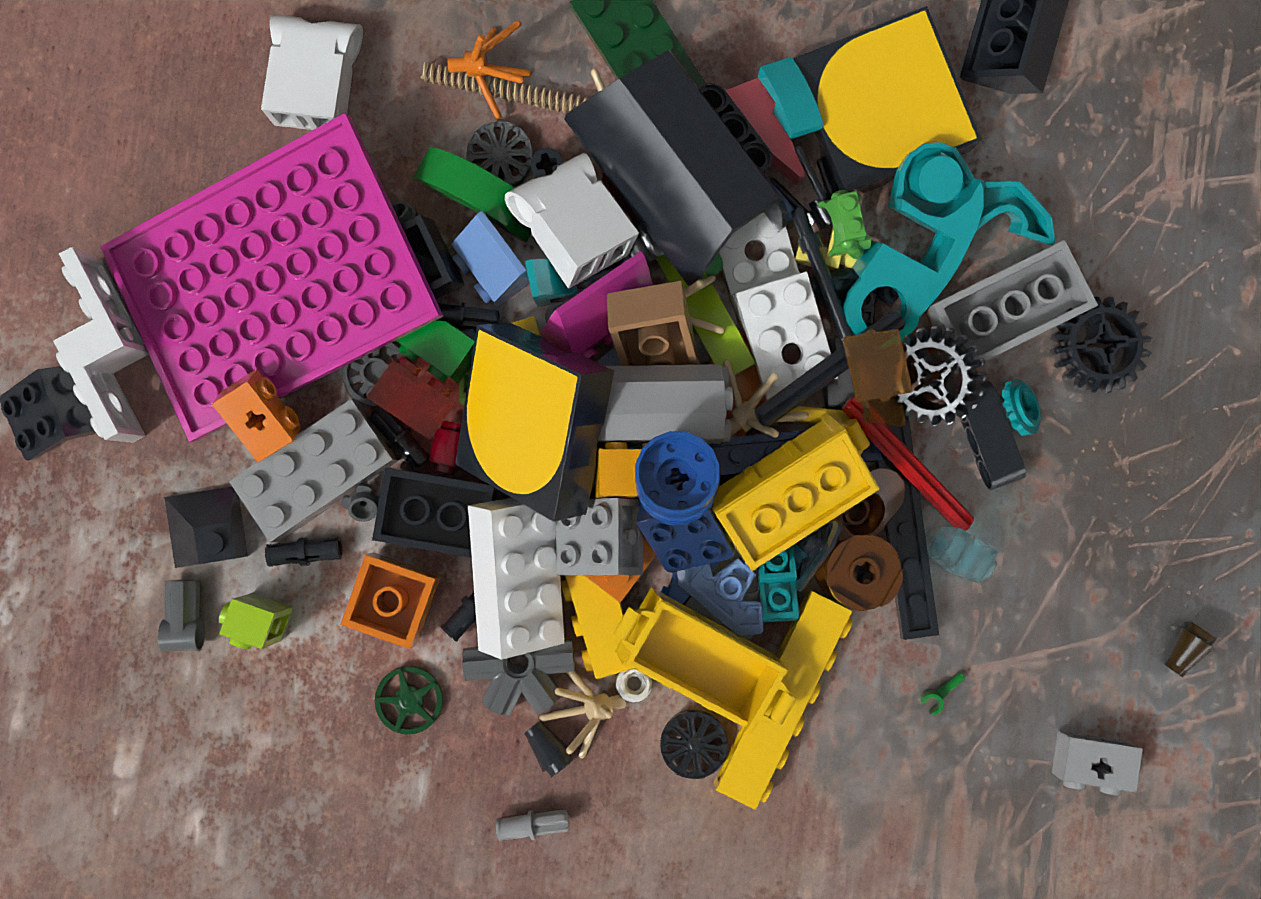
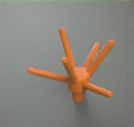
(476, 64)

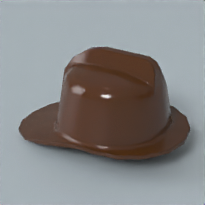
(877, 509)

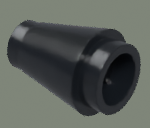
(548, 749)

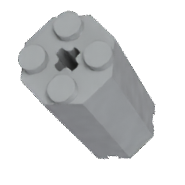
(666, 399)

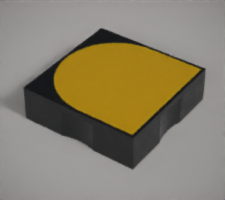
(884, 99)
(533, 420)

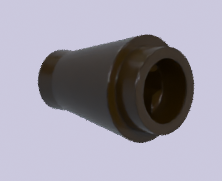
(1189, 649)

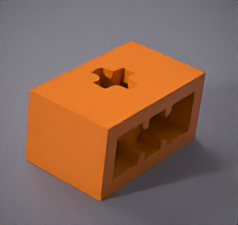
(259, 433)

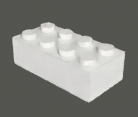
(514, 579)

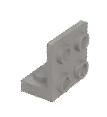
(602, 540)

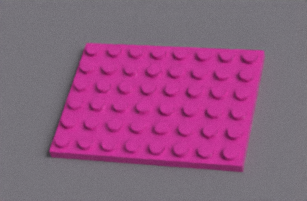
(272, 273)

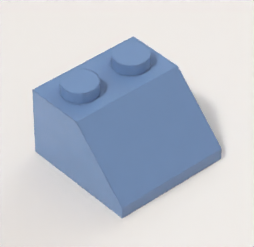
(490, 261)

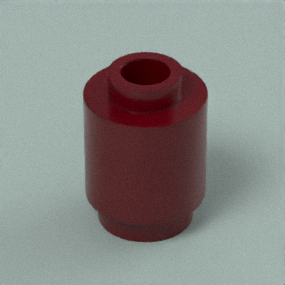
(445, 448)

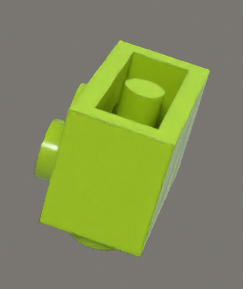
(254, 621)

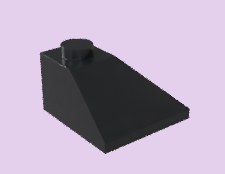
(205, 527)

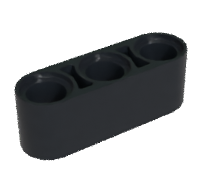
(992, 441)

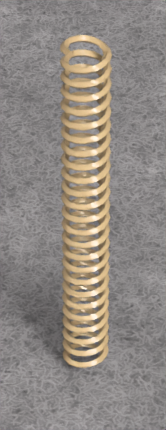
(500, 92)

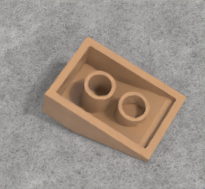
(652, 326)

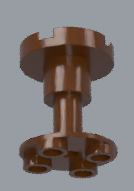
(861, 572)

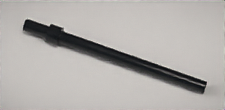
(810, 244)

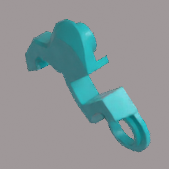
(943, 196)

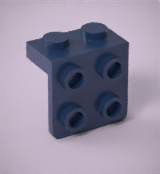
(686, 545)

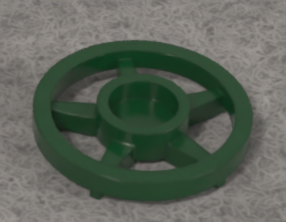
(408, 700)

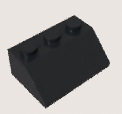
(1014, 44)

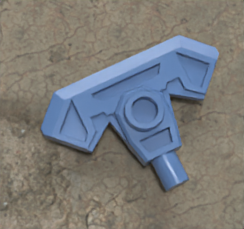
(724, 594)

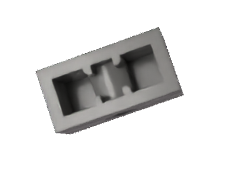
(1117, 768)

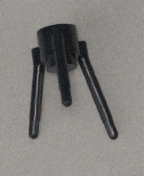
(816, 215)

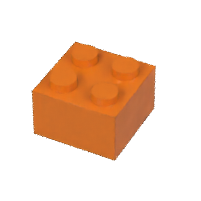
(390, 600)

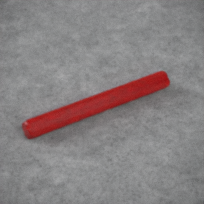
(911, 468)

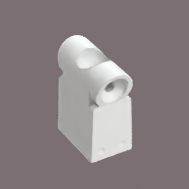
(309, 71)
(573, 220)

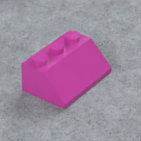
(583, 320)

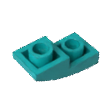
(794, 101)
(778, 588)

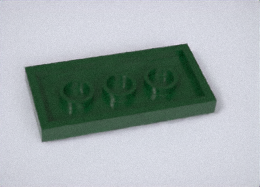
(630, 34)

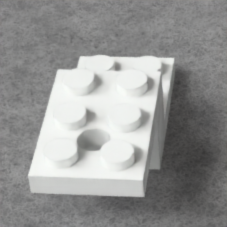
(773, 303)
(100, 347)

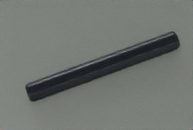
(817, 377)

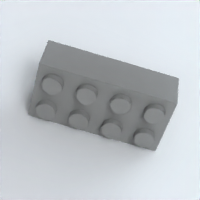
(1016, 303)
(314, 471)

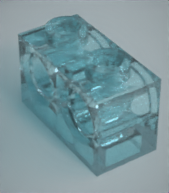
(963, 554)

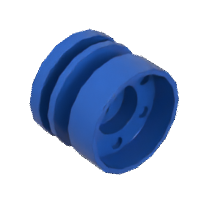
(679, 455)

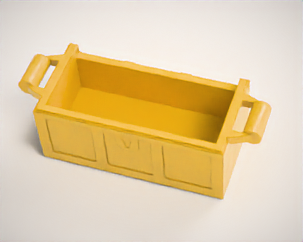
(795, 490)
(703, 661)

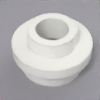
(633, 696)

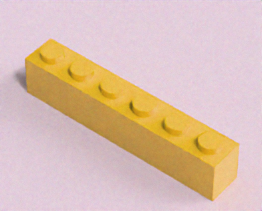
(807, 653)

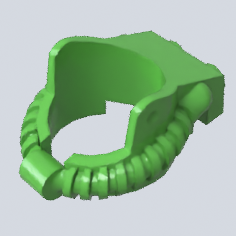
(847, 224)

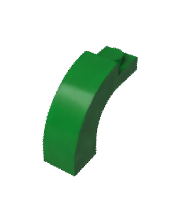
(470, 186)

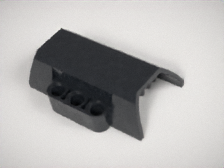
(679, 160)

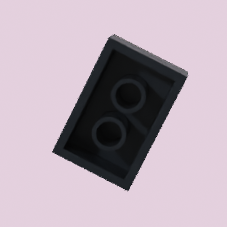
(427, 511)

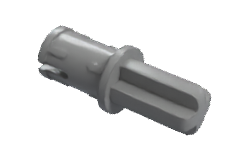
(532, 825)

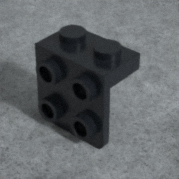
(45, 411)

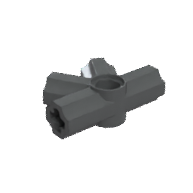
(511, 680)

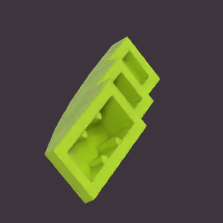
(707, 306)

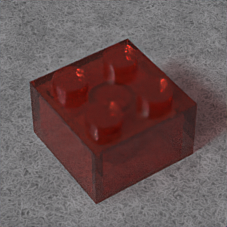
(410, 397)

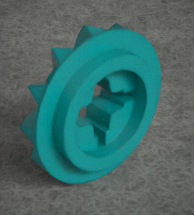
(1021, 407)

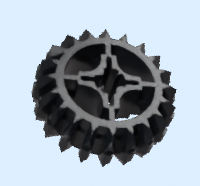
(1102, 359)
(945, 387)

